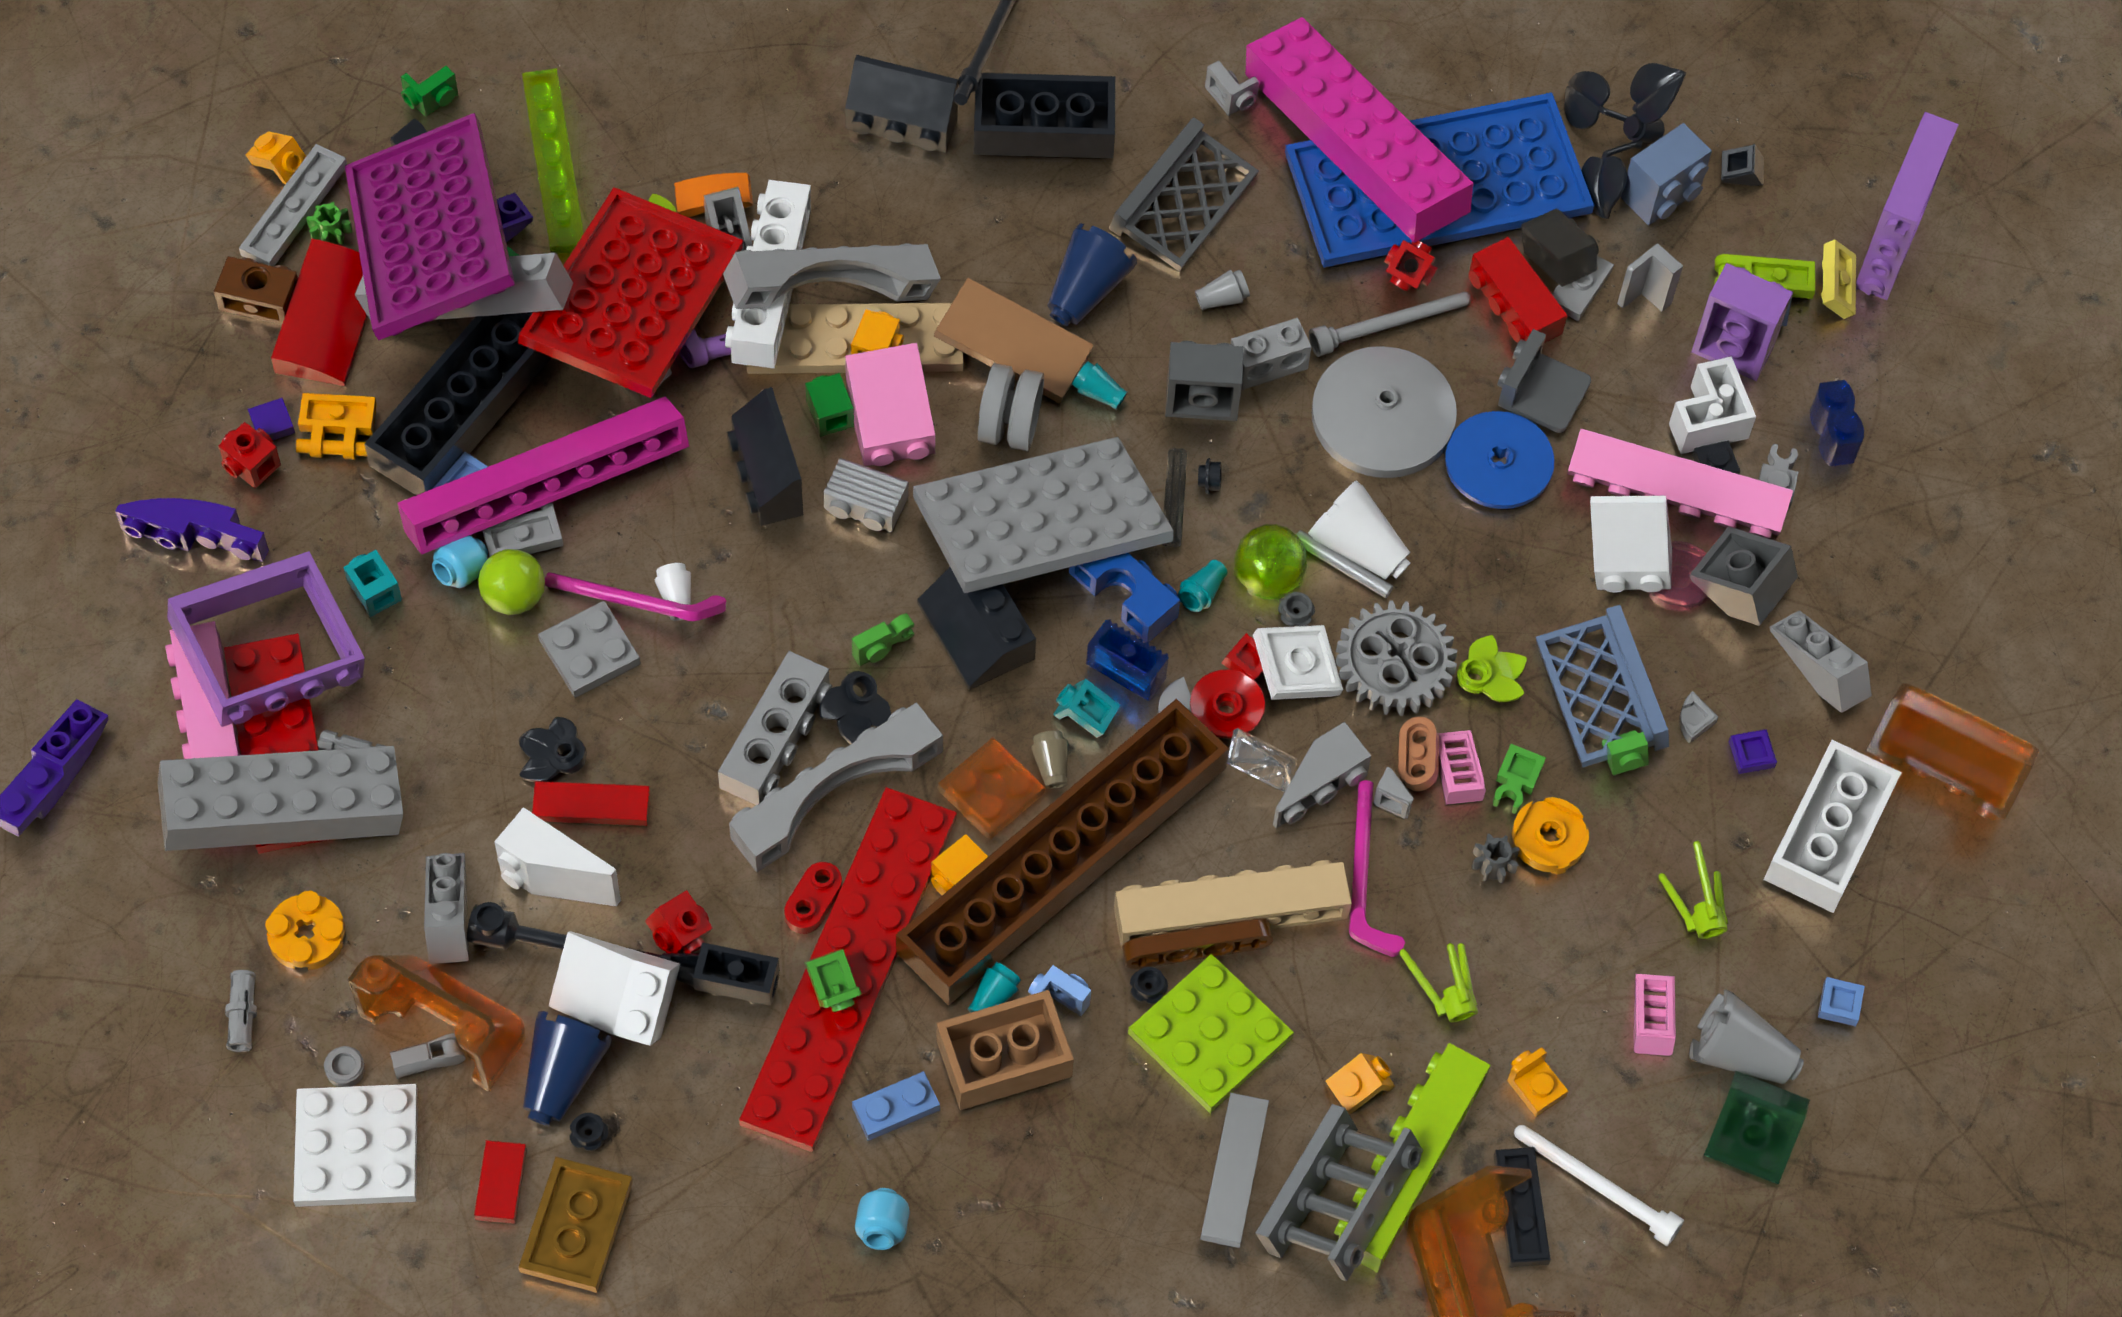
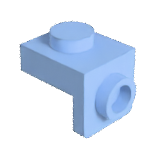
(1064, 988)

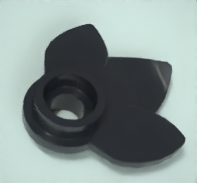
(854, 712)
(548, 749)

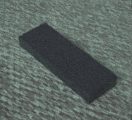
(1525, 1223)

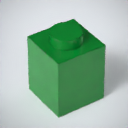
(829, 404)

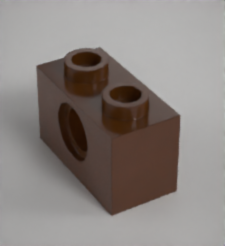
(237, 292)

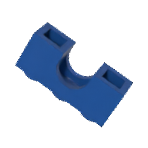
(1149, 607)

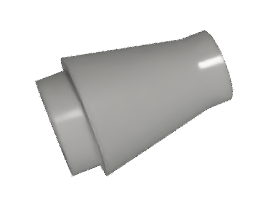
(1223, 291)

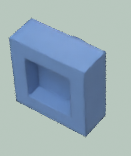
(1841, 1001)

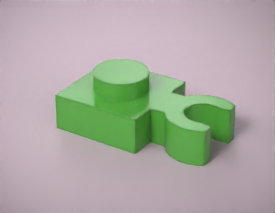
(878, 641)
(1518, 775)

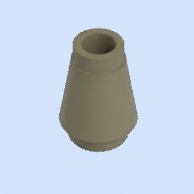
(1051, 757)

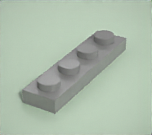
(293, 205)

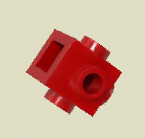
(1400, 254)
(249, 454)
(679, 925)

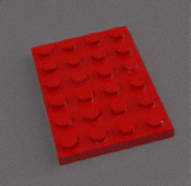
(634, 292)

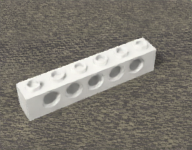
(781, 225)

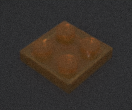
(991, 788)

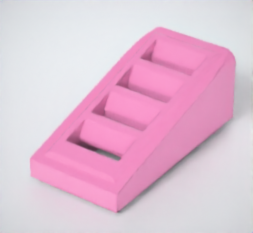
(1460, 792)
(1653, 1037)

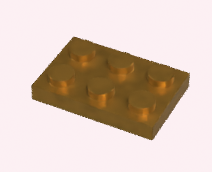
(575, 1224)

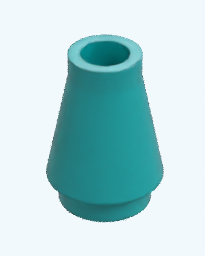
(1099, 385)
(1201, 587)
(995, 988)

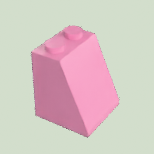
(890, 405)

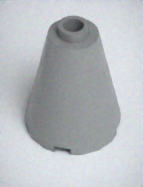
(1744, 1042)

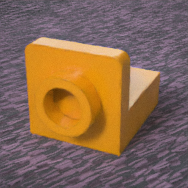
(1536, 1081)

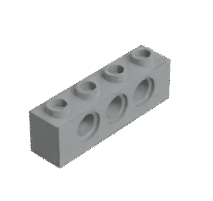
(793, 678)

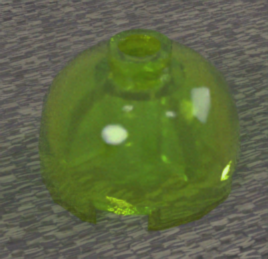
(1270, 561)

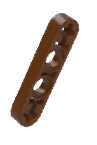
(1197, 943)

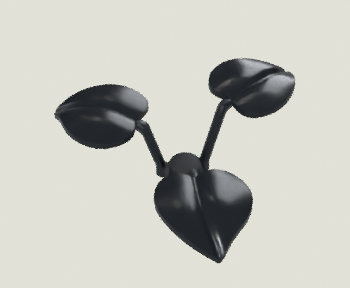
(1653, 91)

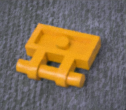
(335, 415)

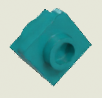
(1086, 706)

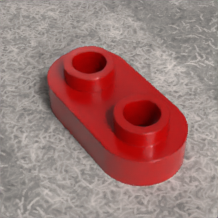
(814, 895)

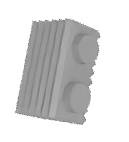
(865, 495)

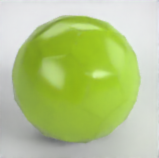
(511, 581)

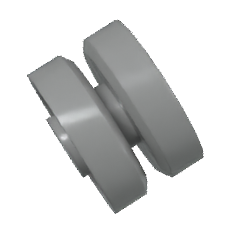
(1005, 406)

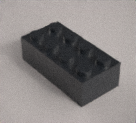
(1045, 115)

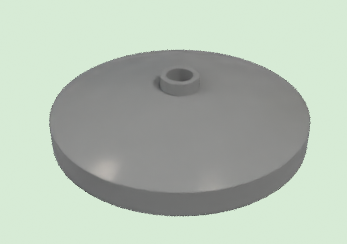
(1383, 412)

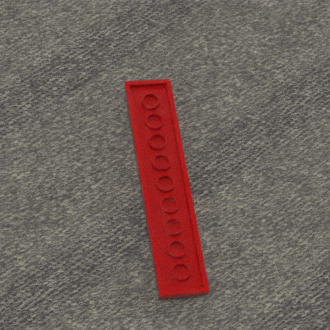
(871, 908)

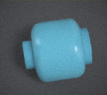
(459, 562)
(882, 1219)

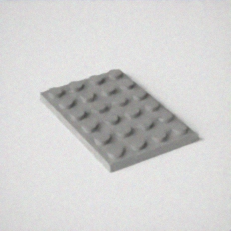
(1042, 514)

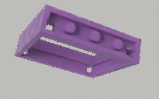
(1906, 205)
(251, 588)

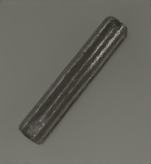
(1175, 493)

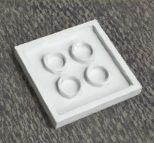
(356, 1145)

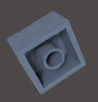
(1666, 174)

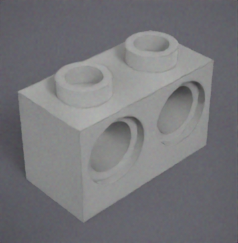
(1273, 352)

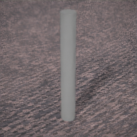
(1346, 566)

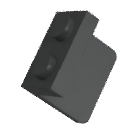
(1541, 386)

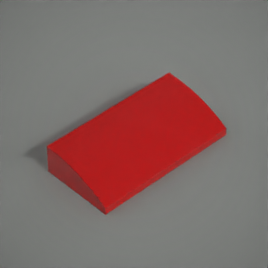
(322, 317)

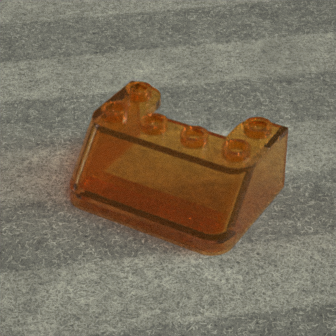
(1953, 748)

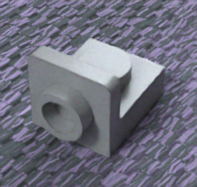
(1227, 91)

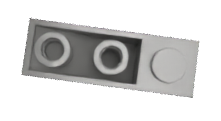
(1826, 662)
(1328, 766)
(446, 908)

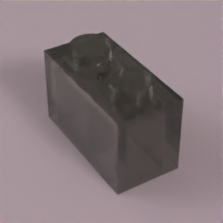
(1560, 247)

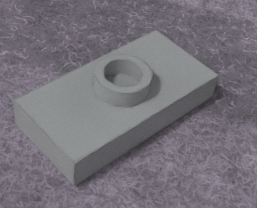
(1579, 294)

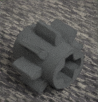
(1495, 869)

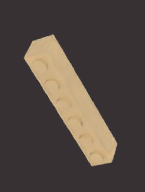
(1281, 896)

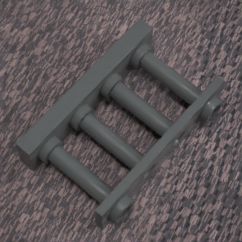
(1321, 1164)

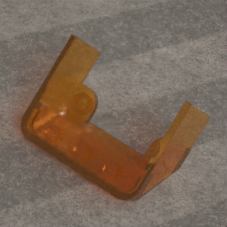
(1457, 1249)

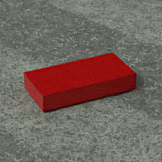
(500, 1182)

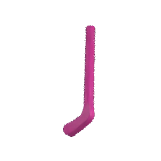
(702, 610)
(1358, 927)

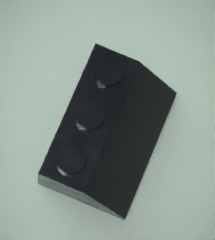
(901, 104)
(766, 460)
(978, 629)

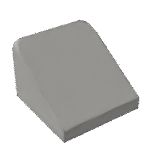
(1393, 795)

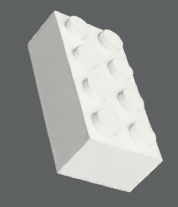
(1832, 826)

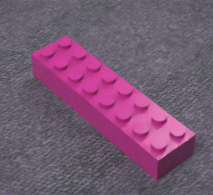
(1359, 129)

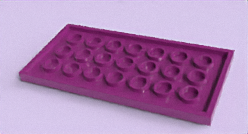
(428, 227)

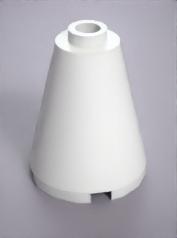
(1362, 533)

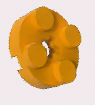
(1547, 855)
(301, 910)

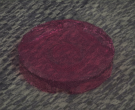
(1683, 591)

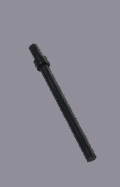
(971, 76)

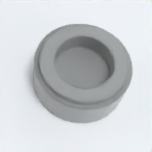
(344, 1066)

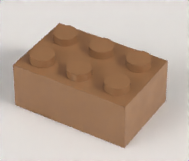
(1004, 1049)

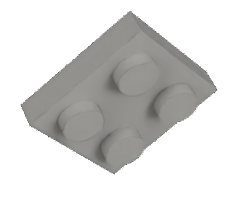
(589, 649)

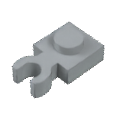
(1779, 471)

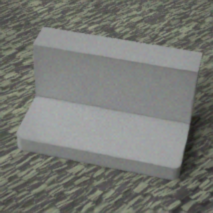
(1653, 276)

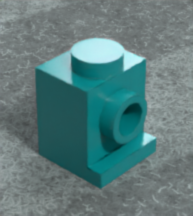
(372, 582)

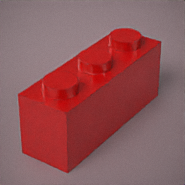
(1516, 291)

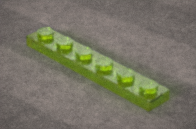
(553, 160)

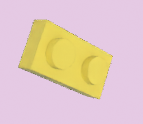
(1839, 279)

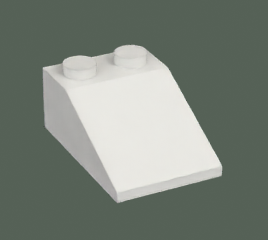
(1631, 543)
(552, 864)
(614, 988)

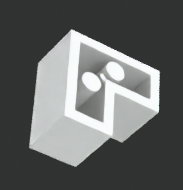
(1718, 410)

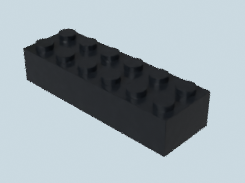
(455, 402)

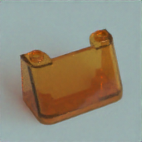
(482, 1026)

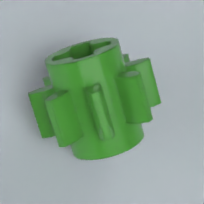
(329, 223)

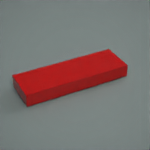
(591, 803)

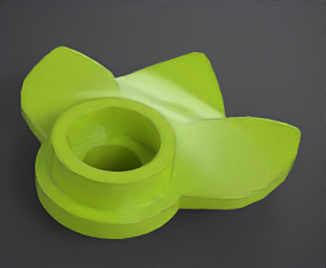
(1496, 670)

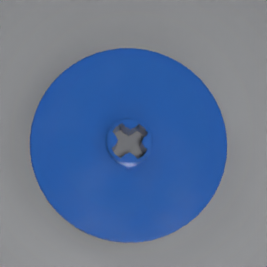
(1492, 483)

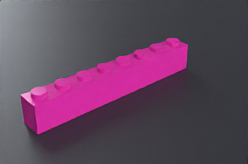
(543, 475)

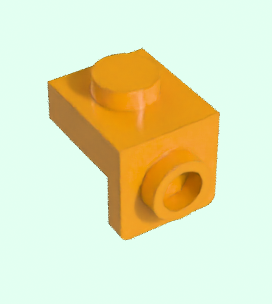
(277, 153)
(1360, 1081)

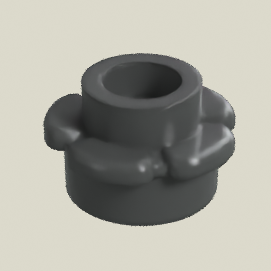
(1296, 601)

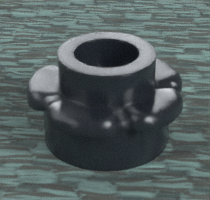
(1210, 476)
(1152, 976)
(581, 1124)

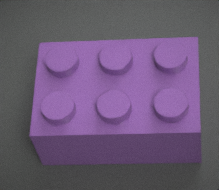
(1742, 320)

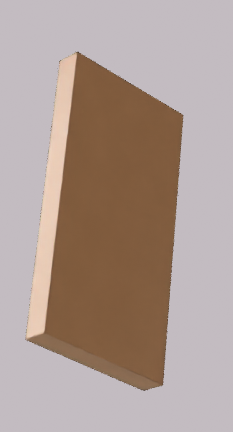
(1013, 336)

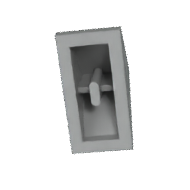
(726, 213)

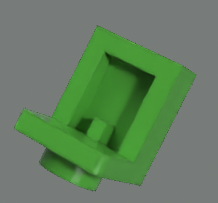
(1627, 752)
(833, 980)

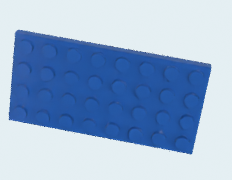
(1509, 151)

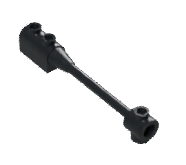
(713, 970)

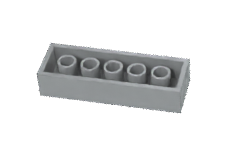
(279, 798)

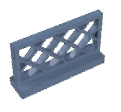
(1629, 669)

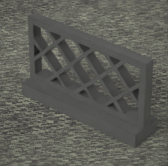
(1156, 185)

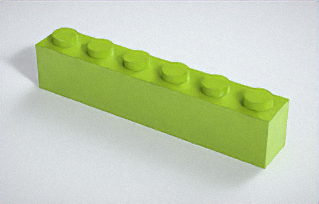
(1434, 1121)

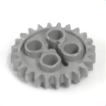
(1423, 643)

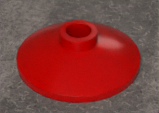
(1232, 690)

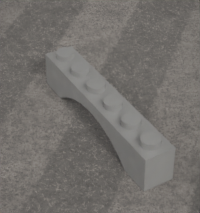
(896, 271)
(896, 745)

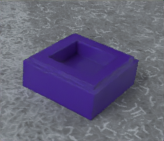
(272, 418)
(1752, 751)

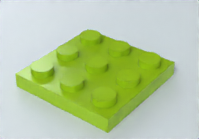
(1210, 1033)

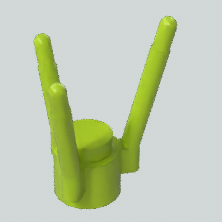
(1709, 916)
(1458, 999)

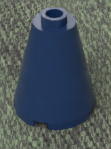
(1088, 273)
(560, 1065)

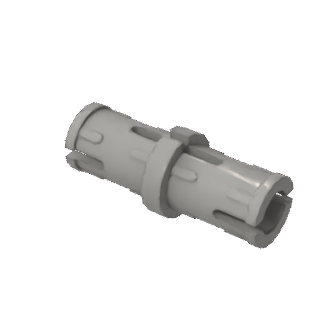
(241, 1011)

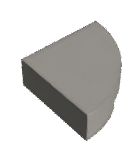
(1176, 690)
(1695, 717)

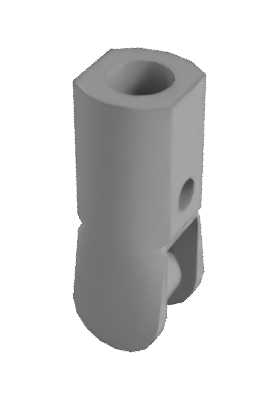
(420, 1059)

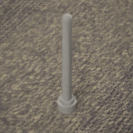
(1326, 339)

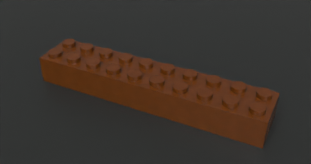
(1061, 851)

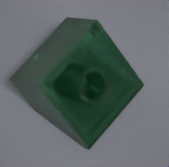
(1757, 1127)

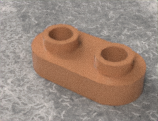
(1418, 757)

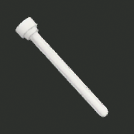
(1663, 1225)

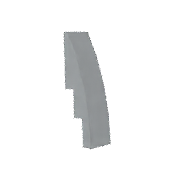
(1234, 1170)

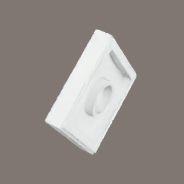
(1297, 662)

